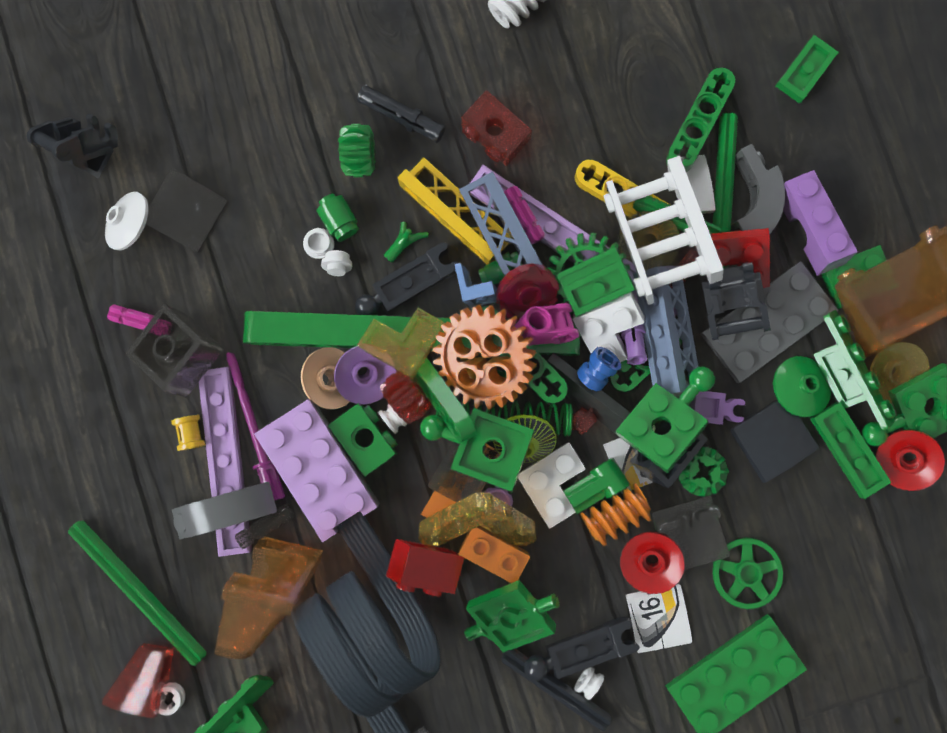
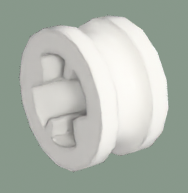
(391, 419)
(589, 683)
(178, 698)

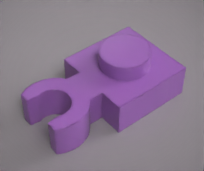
(714, 407)

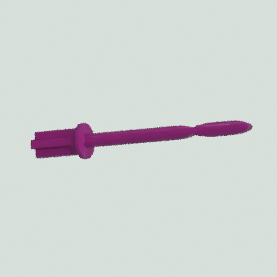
(265, 468)

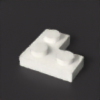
(602, 324)
(543, 481)

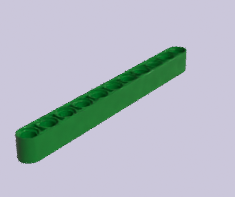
(345, 331)

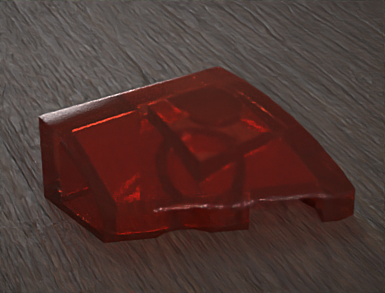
(141, 682)

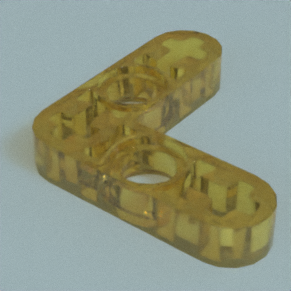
(475, 511)

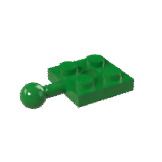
(662, 405)
(909, 405)
(470, 455)

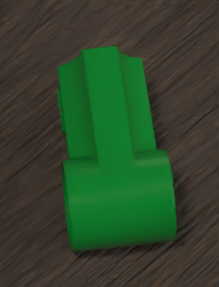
(603, 482)

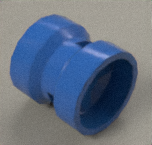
(596, 371)

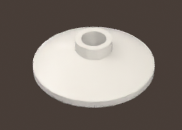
(126, 221)

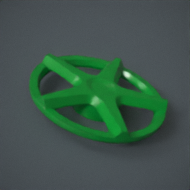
(748, 573)

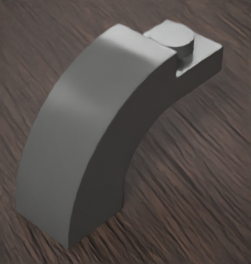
(765, 189)
(224, 510)

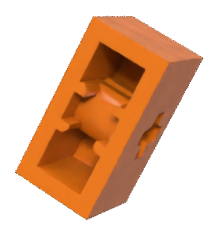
(494, 554)

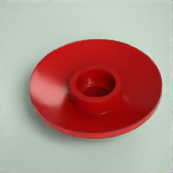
(912, 474)
(652, 577)

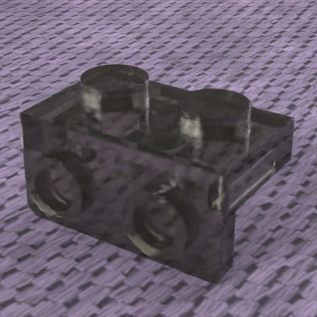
(456, 484)

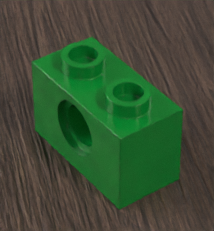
(346, 430)

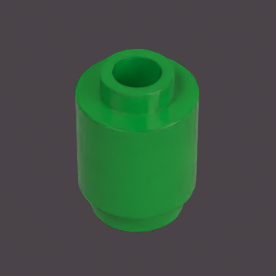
(337, 217)

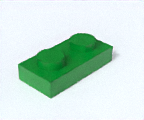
(806, 69)

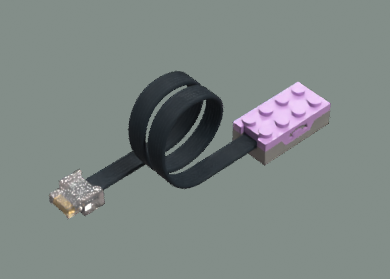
(333, 501)

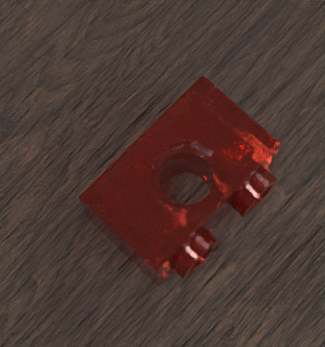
(490, 112)

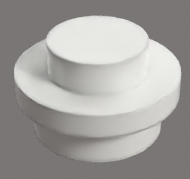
(318, 242)
(336, 263)

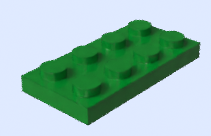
(736, 677)

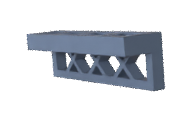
(508, 218)
(663, 332)

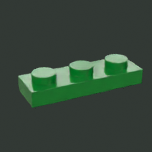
(850, 450)

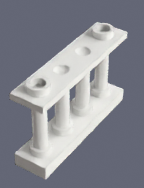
(695, 235)

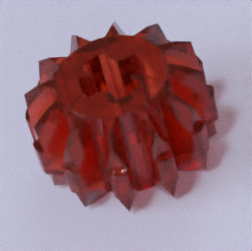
(405, 397)

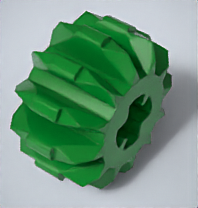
(357, 150)

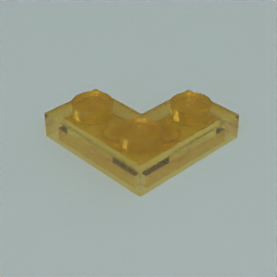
(404, 350)

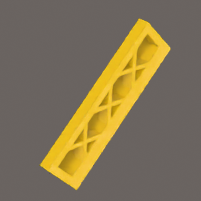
(446, 214)

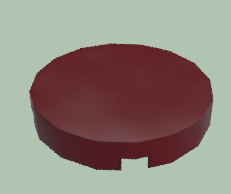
(525, 288)

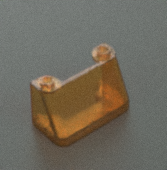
(897, 294)

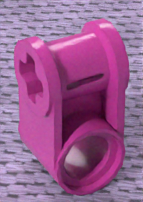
(551, 323)

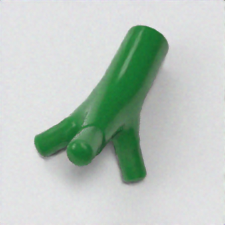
(403, 240)

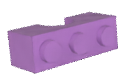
(827, 238)

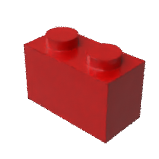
(424, 567)

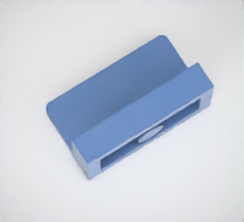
(477, 294)

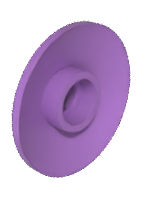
(356, 387)

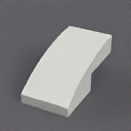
(701, 184)

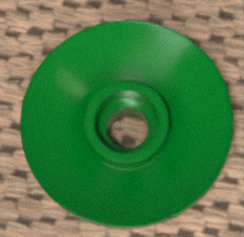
(791, 387)

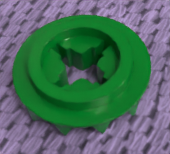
(717, 474)

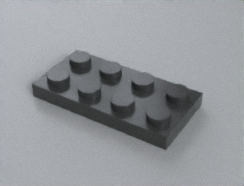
(794, 309)

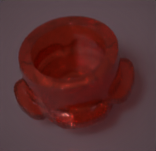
(583, 420)

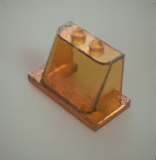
(262, 600)

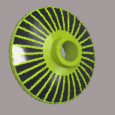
(543, 438)

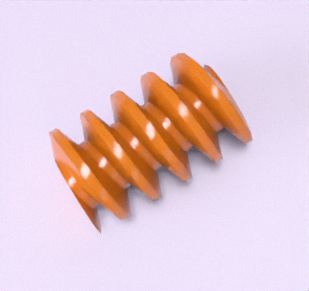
(617, 515)

